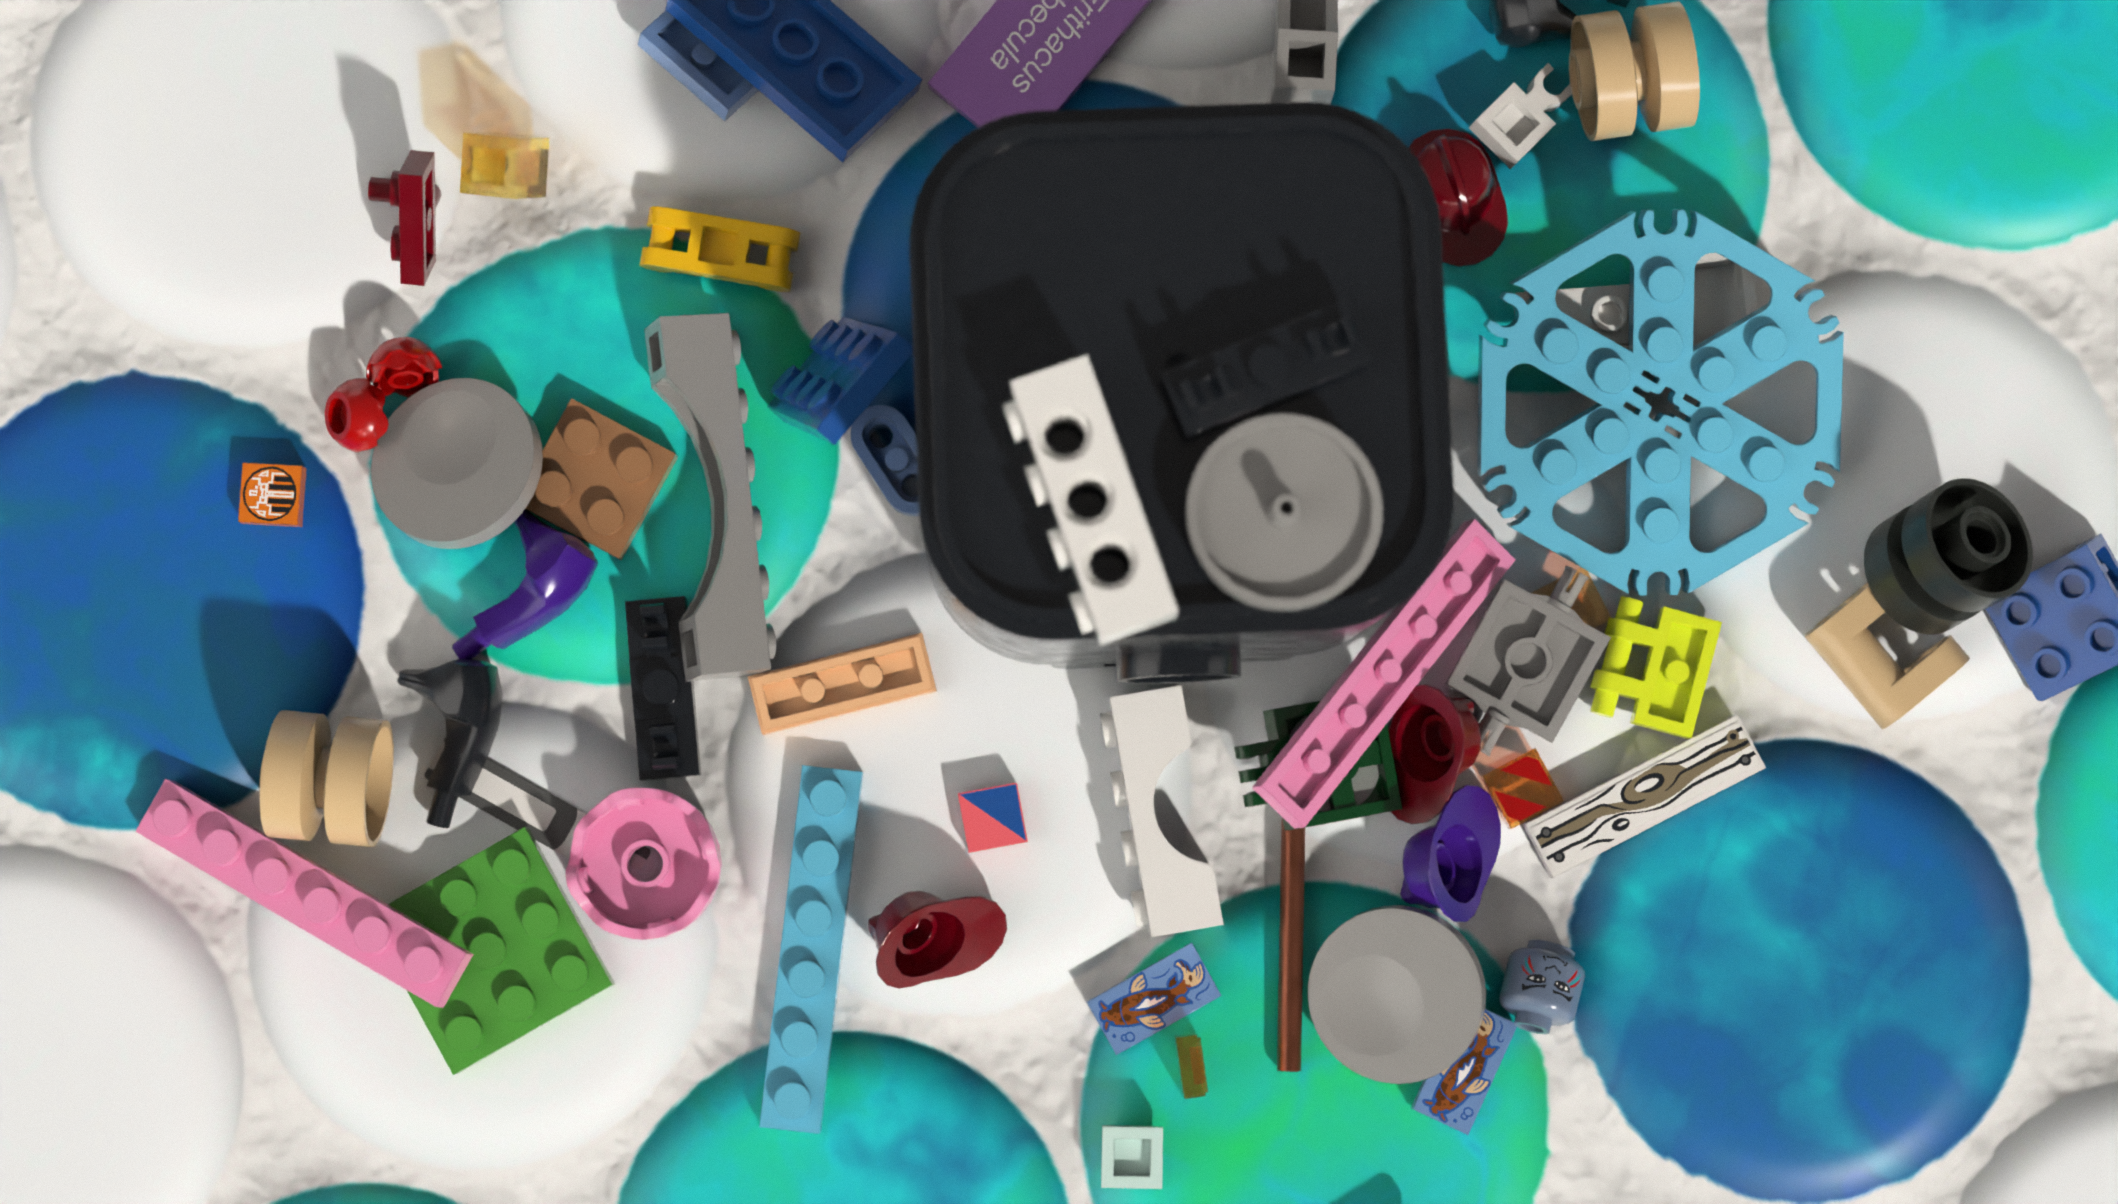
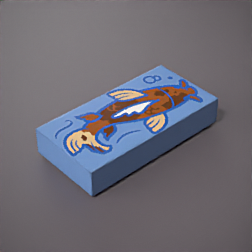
(1154, 998)
(1460, 1090)

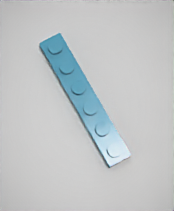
(811, 949)

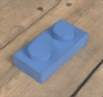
(696, 65)

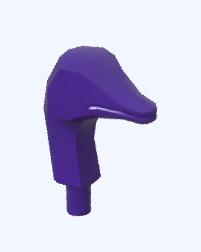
(555, 577)

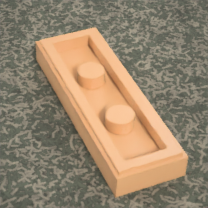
(842, 684)

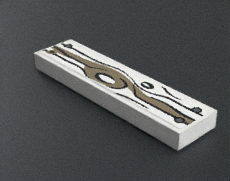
(1644, 796)

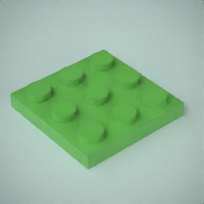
(525, 943)

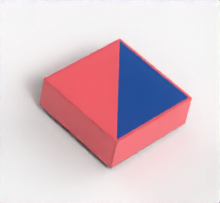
(992, 817)

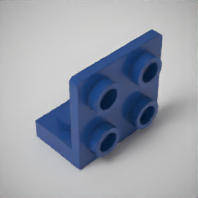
(2063, 619)

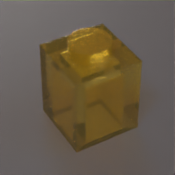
(504, 165)

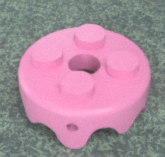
(601, 856)

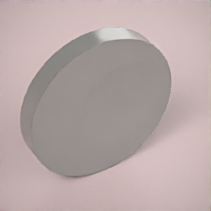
(457, 463)
(1283, 512)
(1396, 994)

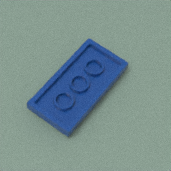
(807, 63)
(838, 378)

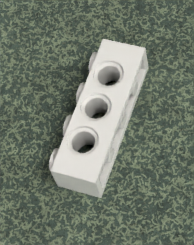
(1072, 396)

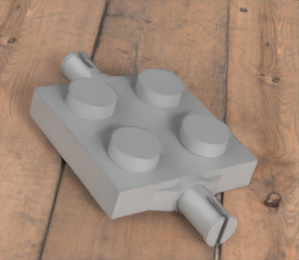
(1528, 659)

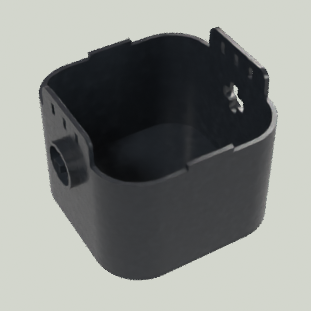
(1147, 251)

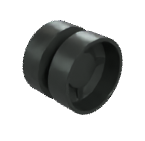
(1948, 556)

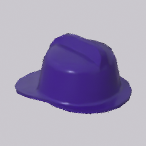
(1454, 857)

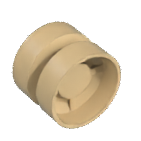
(1651, 70)
(314, 777)

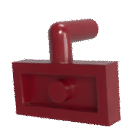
(417, 197)

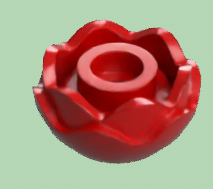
(403, 366)
(356, 415)

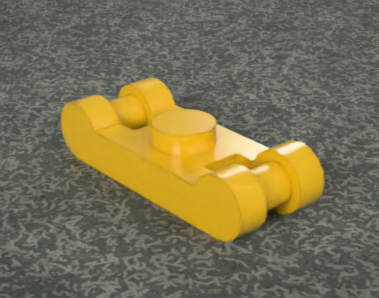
(719, 248)

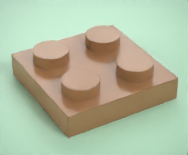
(599, 479)

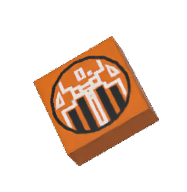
(272, 495)

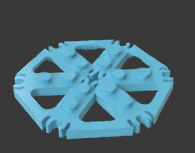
(1663, 346)

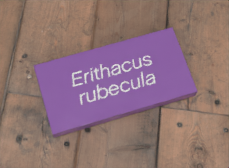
(1031, 55)

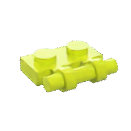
(1673, 672)

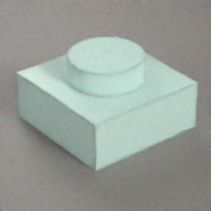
(1132, 1157)

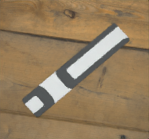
(527, 805)

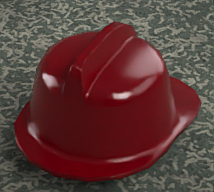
(1466, 195)
(1431, 745)
(934, 938)

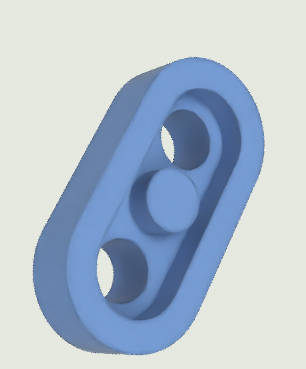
(890, 464)

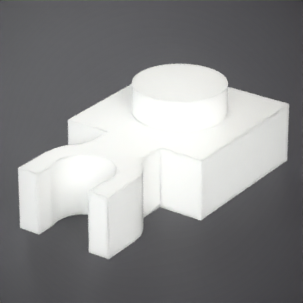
(1518, 119)

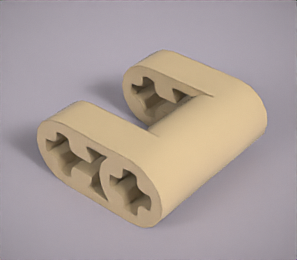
(1870, 670)

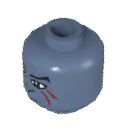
(1542, 986)

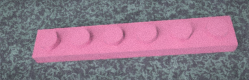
(1383, 676)
(304, 893)

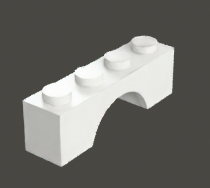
(1175, 889)

